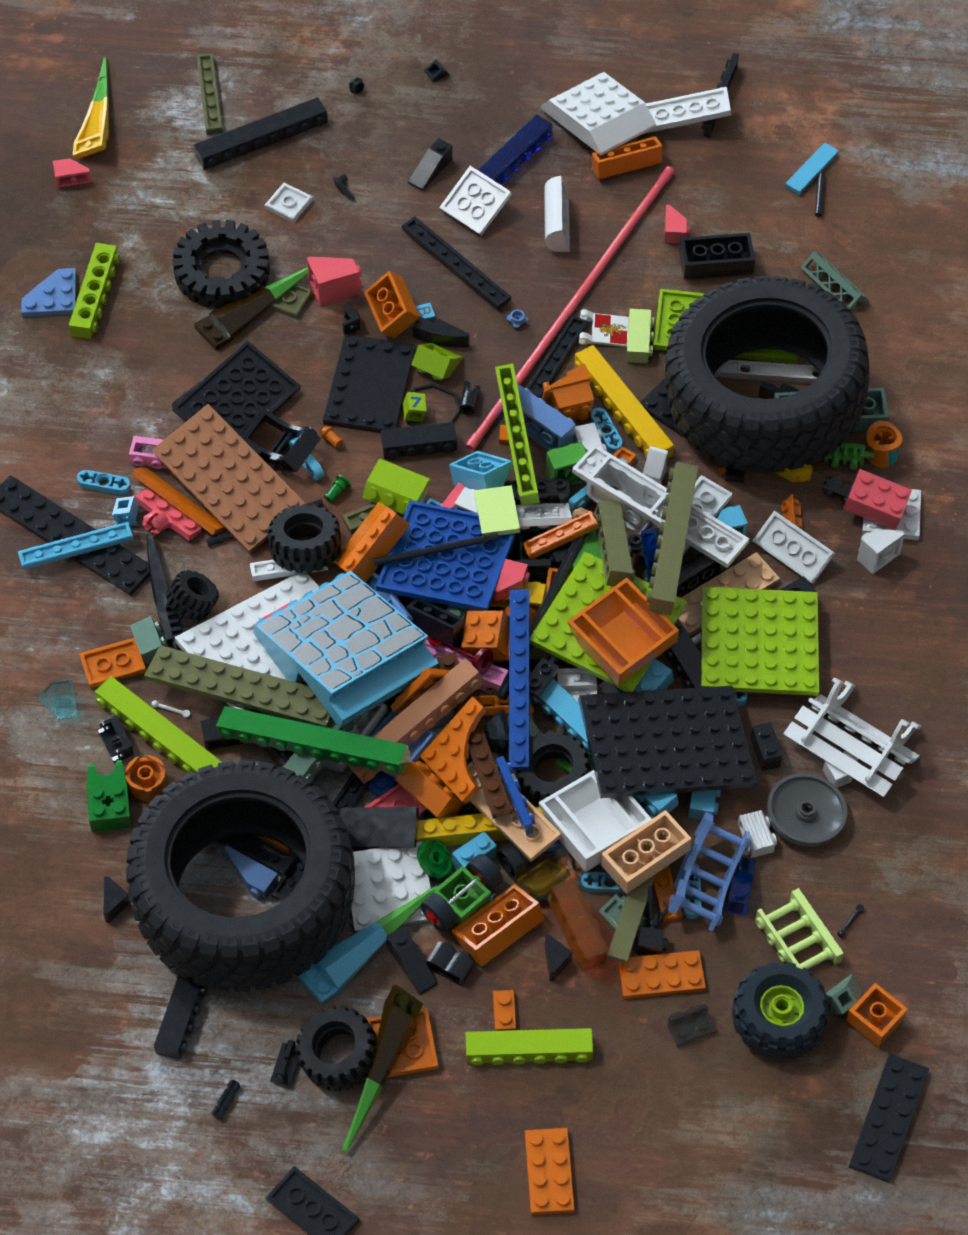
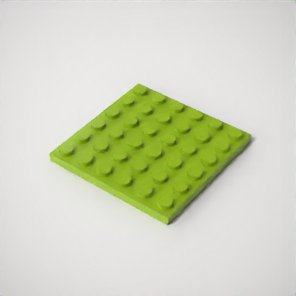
(579, 591)
(760, 640)

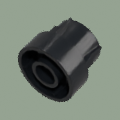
(514, 861)

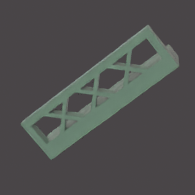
(839, 279)

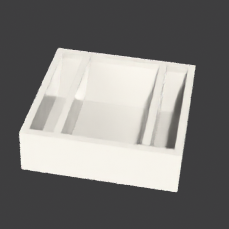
(590, 822)

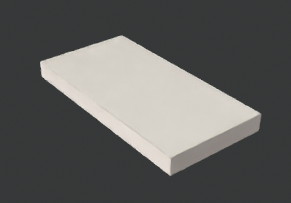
(793, 547)

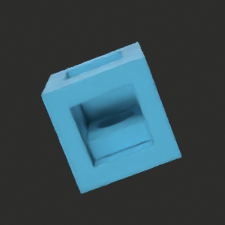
(126, 510)

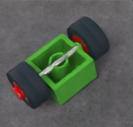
(462, 893)

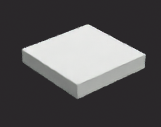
(288, 202)

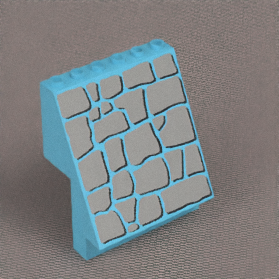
(346, 646)

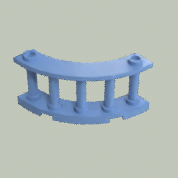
(688, 868)

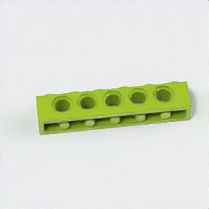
(93, 291)

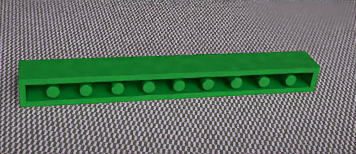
(314, 740)

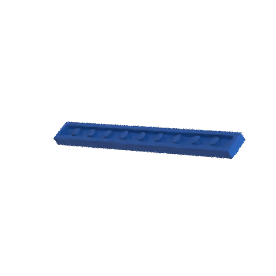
(519, 680)

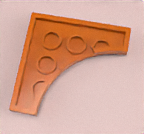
(450, 750)

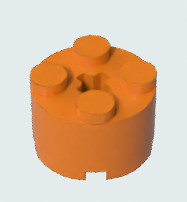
(146, 778)

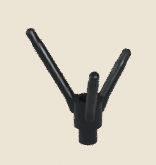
(653, 918)

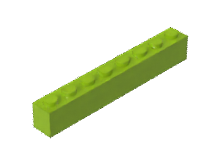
(517, 435)
(153, 727)

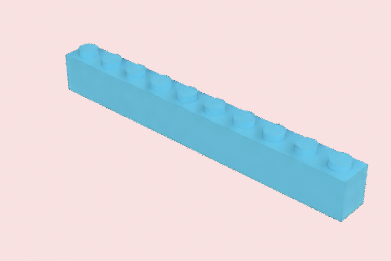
(567, 714)

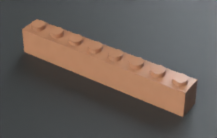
(427, 710)

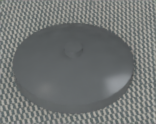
(806, 810)

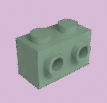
(148, 637)

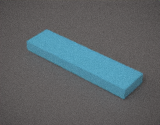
(811, 169)

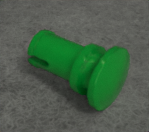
(338, 487)

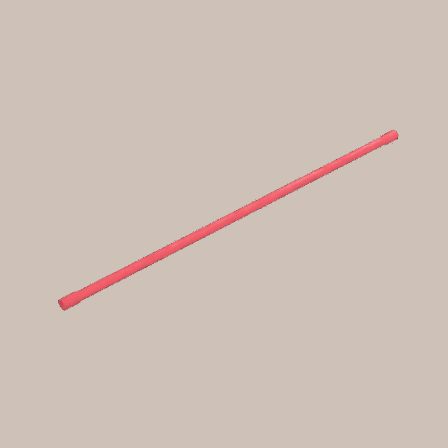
(663, 179)

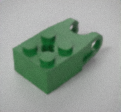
(108, 799)

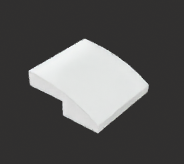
(577, 682)

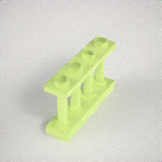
(808, 919)

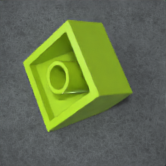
(435, 361)

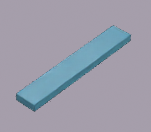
(75, 545)

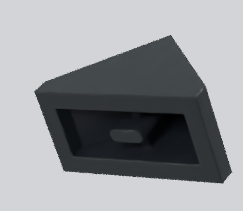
(114, 899)
(557, 956)

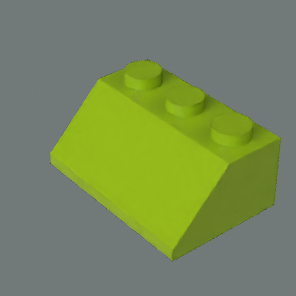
(395, 486)

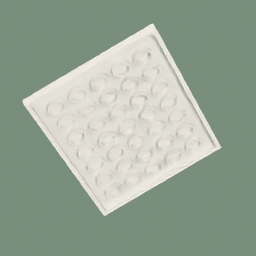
(230, 634)

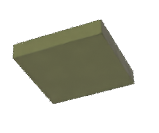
(292, 301)

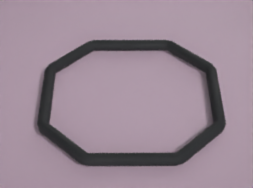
(442, 389)

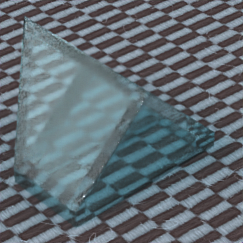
(60, 699)

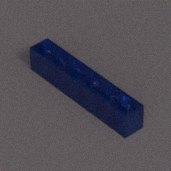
(518, 149)

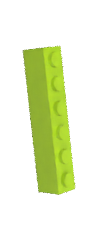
(529, 1046)

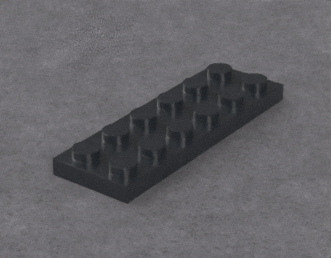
(889, 1118)

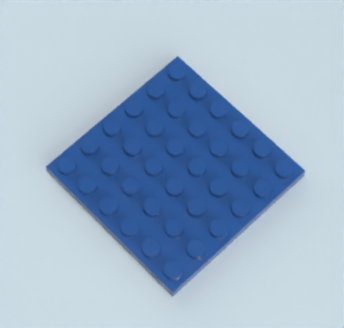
(452, 577)

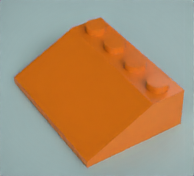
(371, 540)

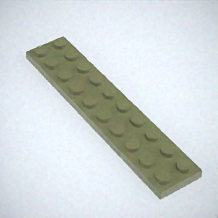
(237, 686)

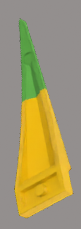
(95, 128)

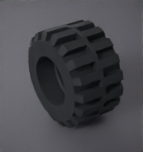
(192, 595)

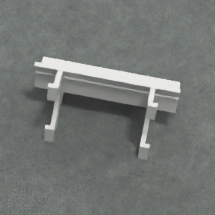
(878, 761)

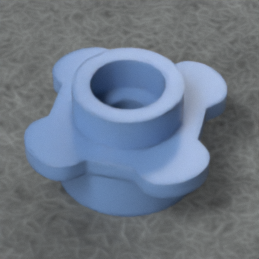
(517, 318)

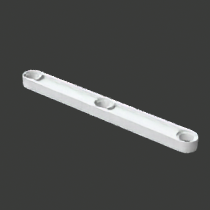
(767, 371)

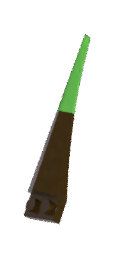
(228, 321)
(394, 1031)

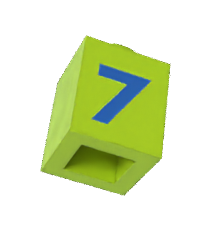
(414, 407)

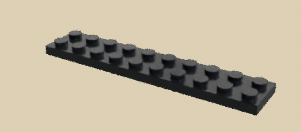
(54, 523)

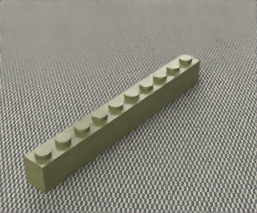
(673, 538)

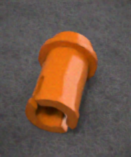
(328, 434)

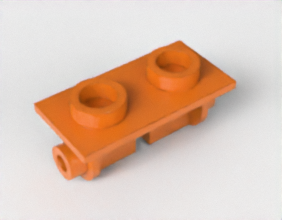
(792, 508)

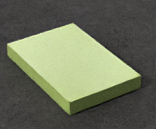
(497, 510)

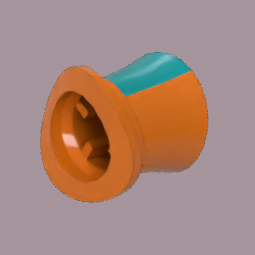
(883, 440)

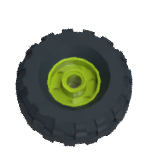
(780, 1010)

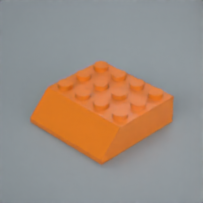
(622, 632)

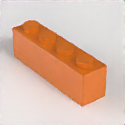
(627, 158)

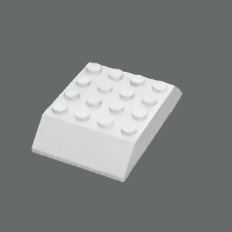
(601, 113)

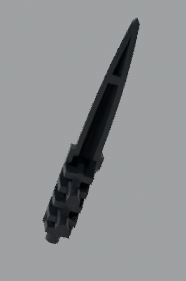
(168, 618)

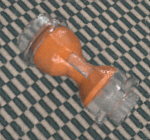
(565, 859)

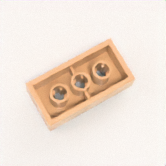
(646, 851)

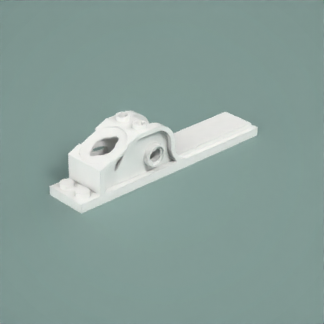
(644, 500)

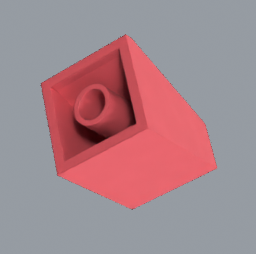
(333, 278)

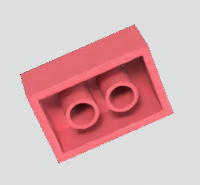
(877, 499)

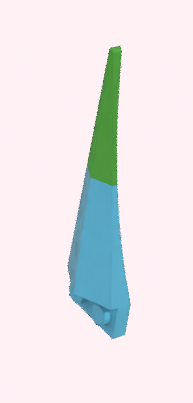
(349, 956)

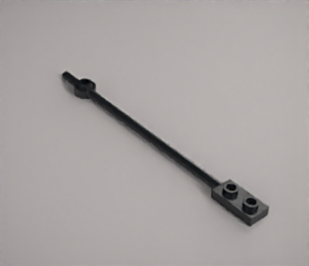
(547, 669)

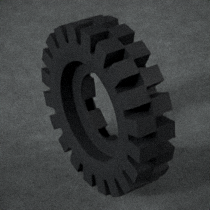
(196, 246)

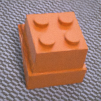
(571, 394)
(487, 631)

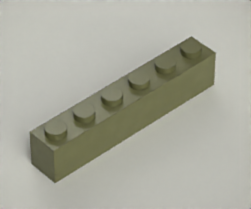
(613, 543)

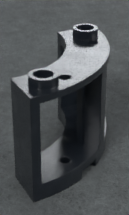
(298, 452)

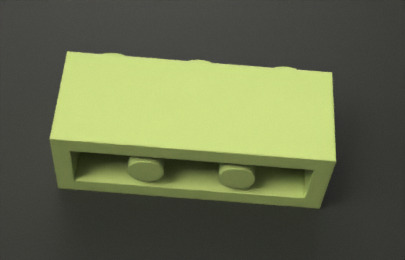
(639, 336)

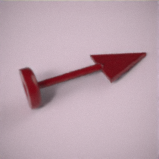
(481, 660)

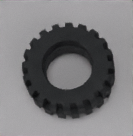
(305, 554)
(552, 746)
(319, 1031)

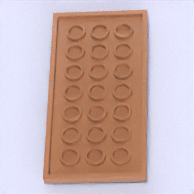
(226, 476)

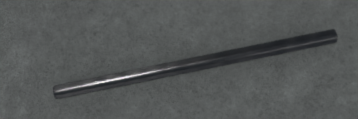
(551, 594)

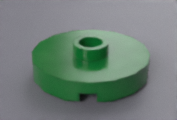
(434, 859)

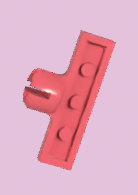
(164, 515)

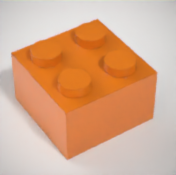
(876, 1014)

